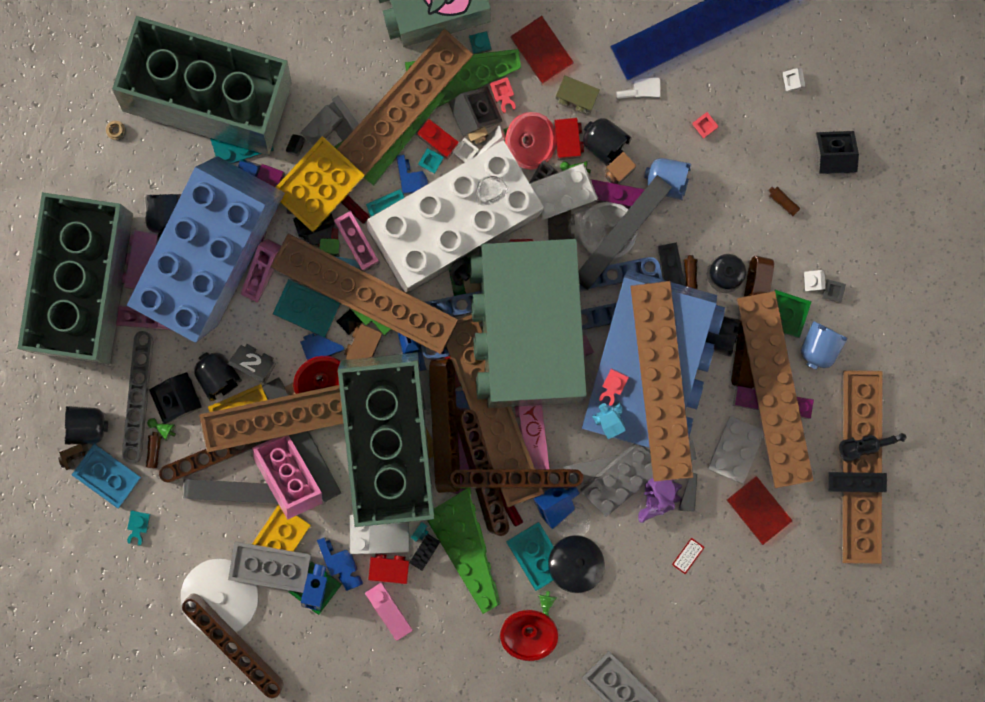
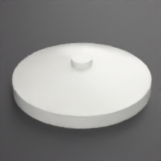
(230, 599)

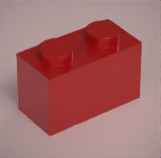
(567, 138)
(437, 139)
(388, 569)

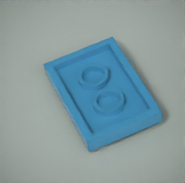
(106, 476)

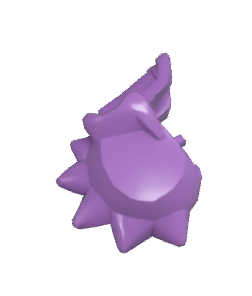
(660, 498)

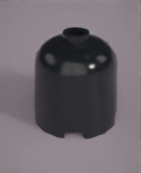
(605, 140)
(159, 210)
(726, 273)
(726, 338)
(215, 375)
(84, 425)

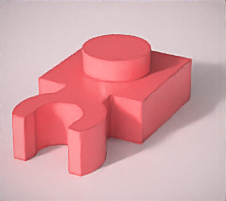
(502, 92)
(614, 384)

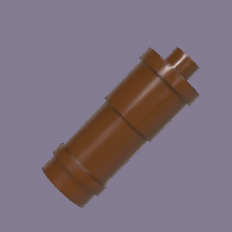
(783, 200)
(691, 271)
(153, 447)

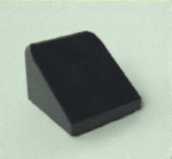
(295, 144)

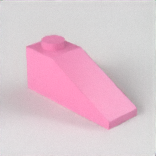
(260, 270)
(133, 318)
(388, 611)

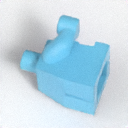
(610, 420)

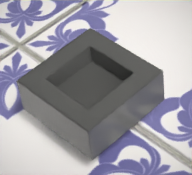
(834, 291)

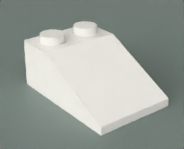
(379, 538)

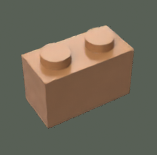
(619, 169)
(364, 344)

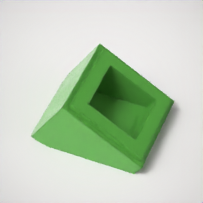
(330, 246)

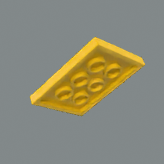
(318, 184)

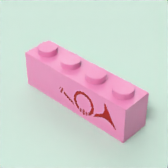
(533, 433)

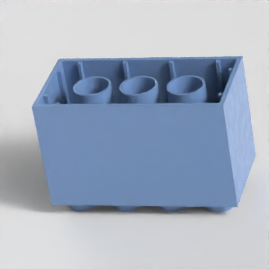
(205, 248)
(694, 317)

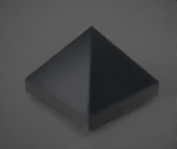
(349, 321)

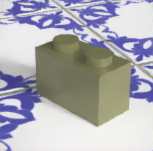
(577, 94)

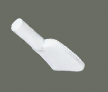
(642, 88)
(492, 139)

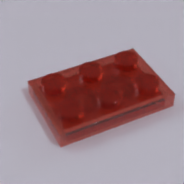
(541, 50)
(759, 510)

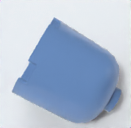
(673, 173)
(822, 346)

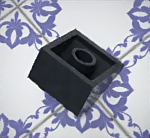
(837, 152)
(175, 398)

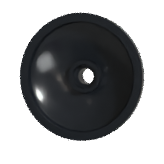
(565, 568)

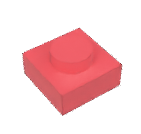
(705, 125)

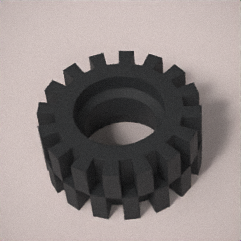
(424, 552)

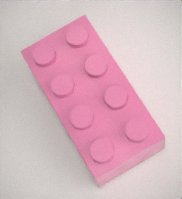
(287, 476)

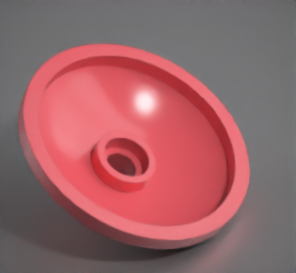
(539, 139)

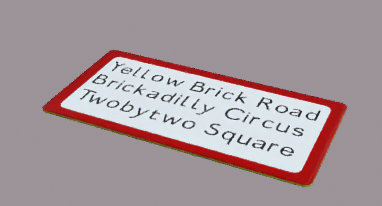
(688, 555)

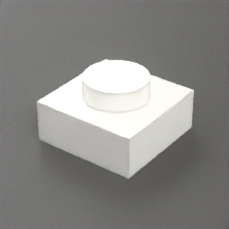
(794, 79)
(465, 150)
(815, 280)

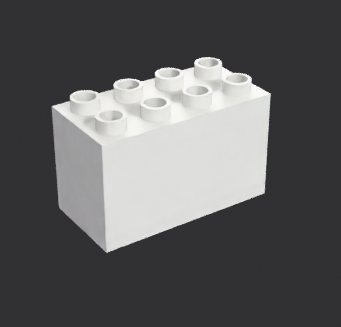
(444, 222)

